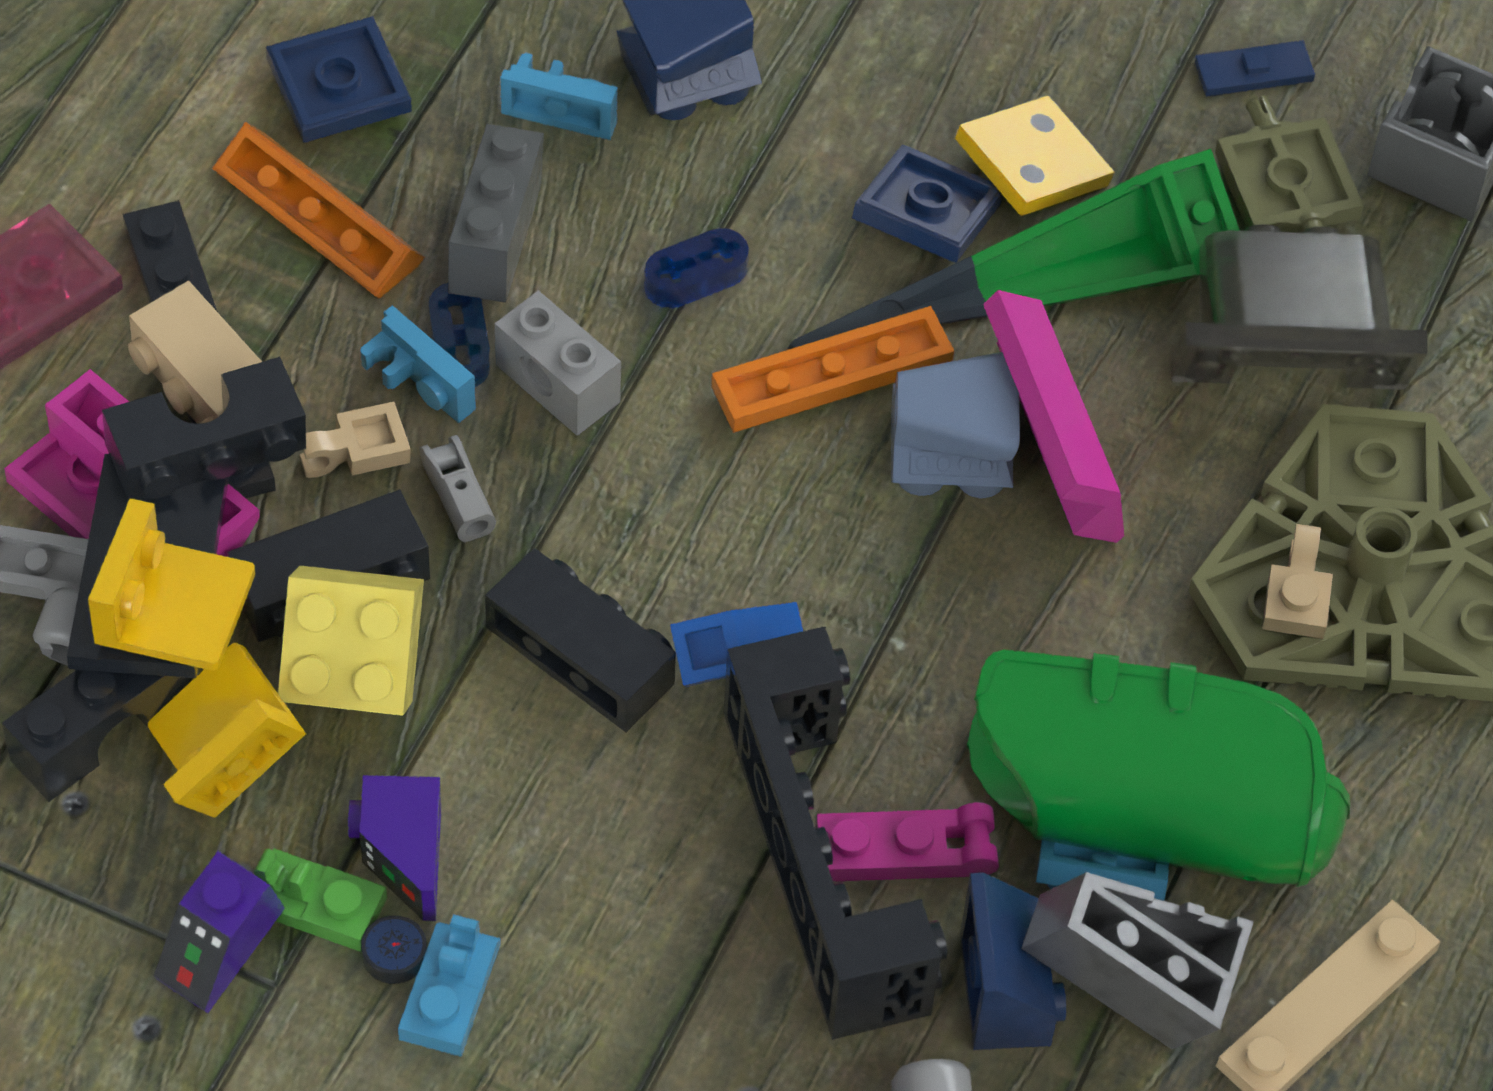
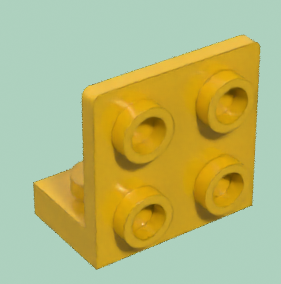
(166, 596)
(223, 733)

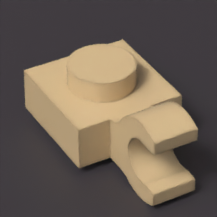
(363, 437)
(1298, 594)

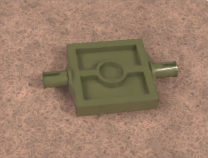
(1287, 173)

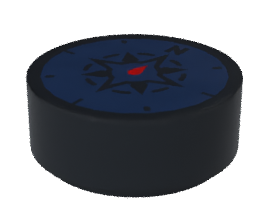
(393, 949)

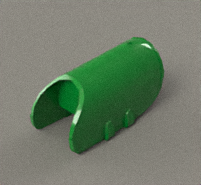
(1157, 765)

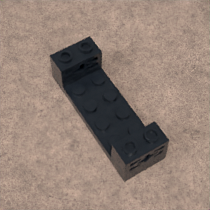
(864, 966)

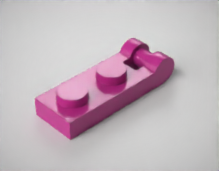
(910, 843)

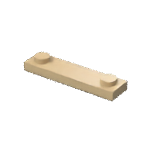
(1329, 1002)

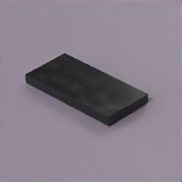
(187, 517)

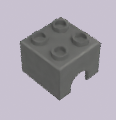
(1440, 136)

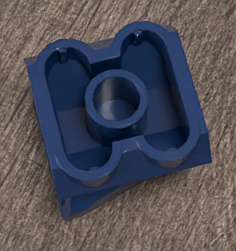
(689, 53)

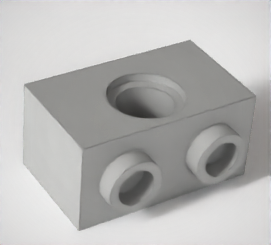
(557, 362)

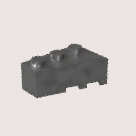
(1141, 955)

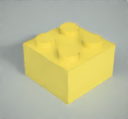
(350, 640)

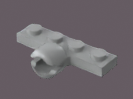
(46, 569)

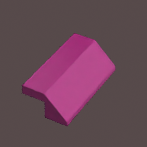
(1057, 416)
(66, 465)

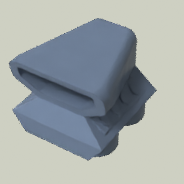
(955, 427)

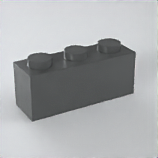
(495, 213)

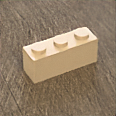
(187, 350)

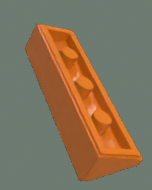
(316, 211)

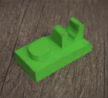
(322, 897)

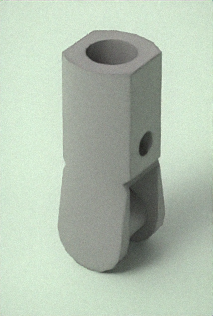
(458, 490)

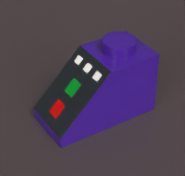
(401, 836)
(216, 931)

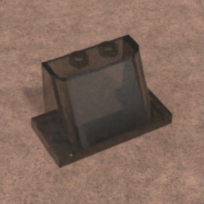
(1295, 305)

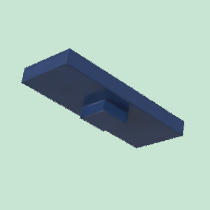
(1254, 68)

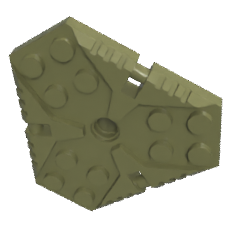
(1402, 578)

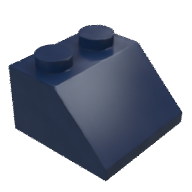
(1006, 987)

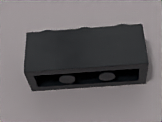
(365, 538)
(581, 638)

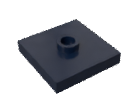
(338, 79)
(928, 203)

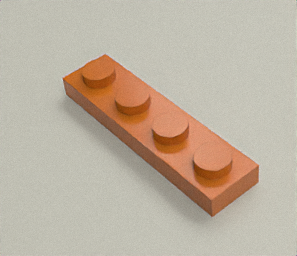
(830, 369)

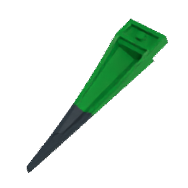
(1111, 244)

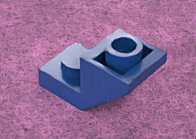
(704, 641)

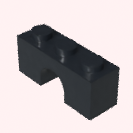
(162, 453)
(60, 731)

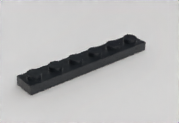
(165, 261)

